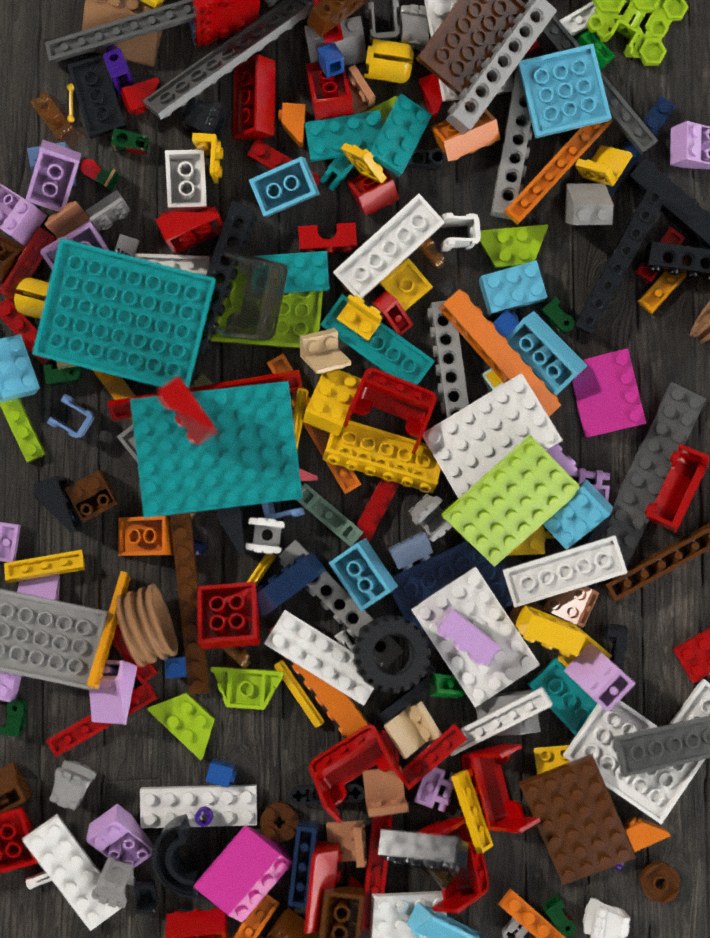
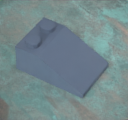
(410, 550)

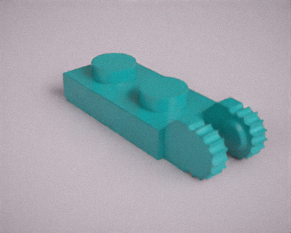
(341, 168)

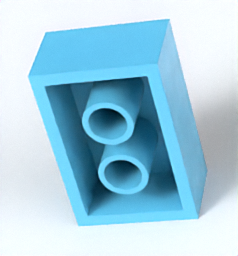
(284, 186)
(512, 288)
(16, 370)
(578, 515)
(363, 574)

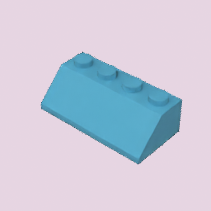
(545, 353)
(437, 925)

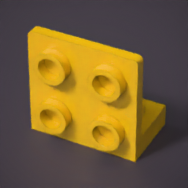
(211, 147)
(605, 165)
(360, 317)
(549, 757)

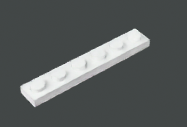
(504, 718)

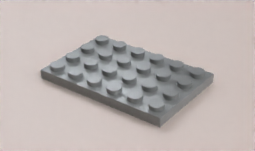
(48, 638)

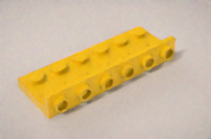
(383, 456)

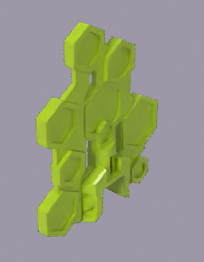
(643, 46)

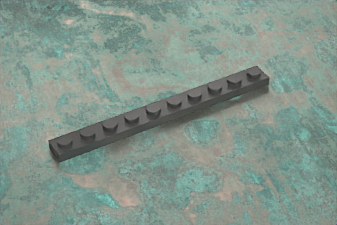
(120, 30)
(620, 110)

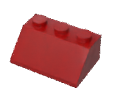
(197, 924)

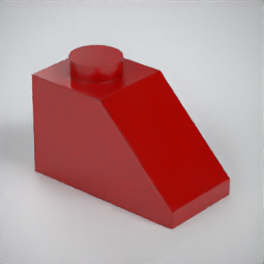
(135, 93)
(431, 94)
(393, 313)

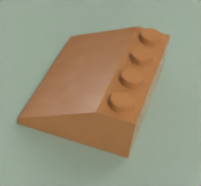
(137, 50)

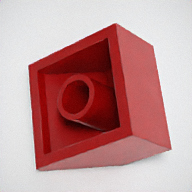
(371, 194)

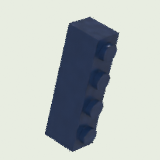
(289, 582)
(304, 846)

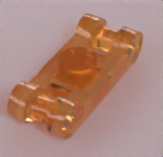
(51, 116)

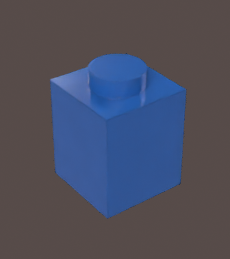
(330, 60)
(506, 323)
(175, 666)
(221, 773)

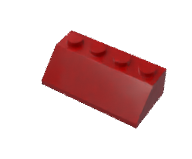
(254, 99)
(323, 876)

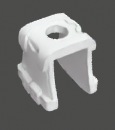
(473, 226)
(259, 543)
(605, 920)

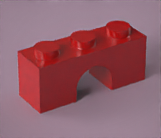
(344, 240)

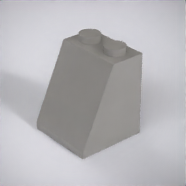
(588, 204)

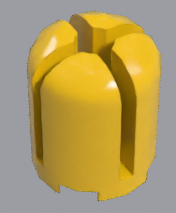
(389, 61)
(27, 305)

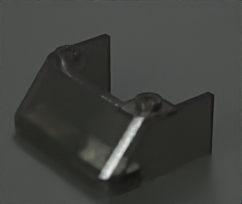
(261, 298)

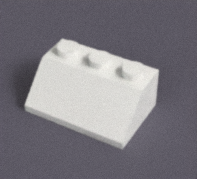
(185, 180)

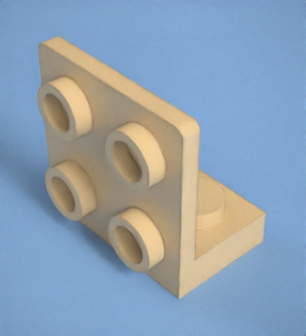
(322, 351)
(412, 729)

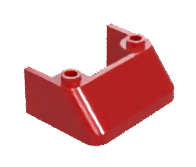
(396, 398)
(678, 488)
(346, 762)
(491, 789)
(468, 883)

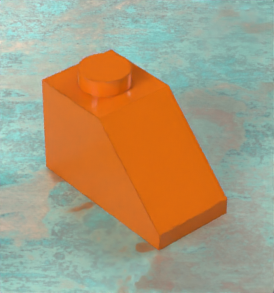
(293, 120)
(643, 832)

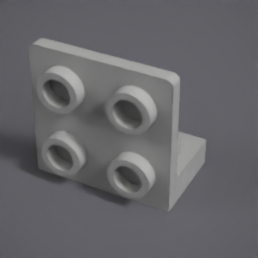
(108, 211)

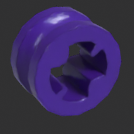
(200, 822)

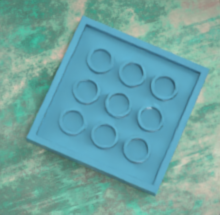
(564, 91)

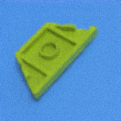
(512, 245)
(246, 686)
(186, 721)

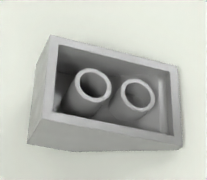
(527, 726)

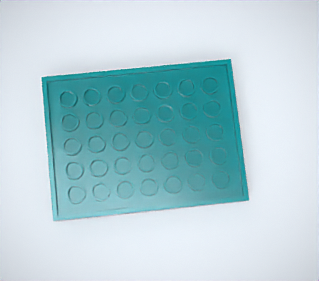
(123, 315)
(241, 465)

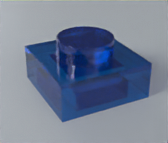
(200, 548)

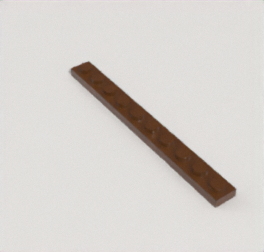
(188, 595)

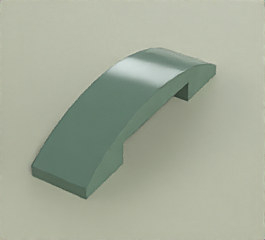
(329, 515)

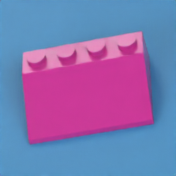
(608, 394)
(244, 873)

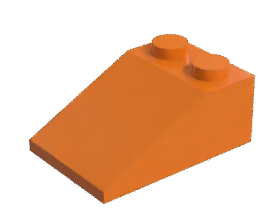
(145, 536)

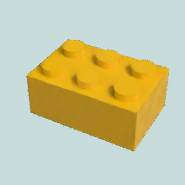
(331, 401)
(550, 631)

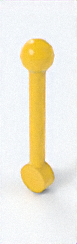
(70, 118)

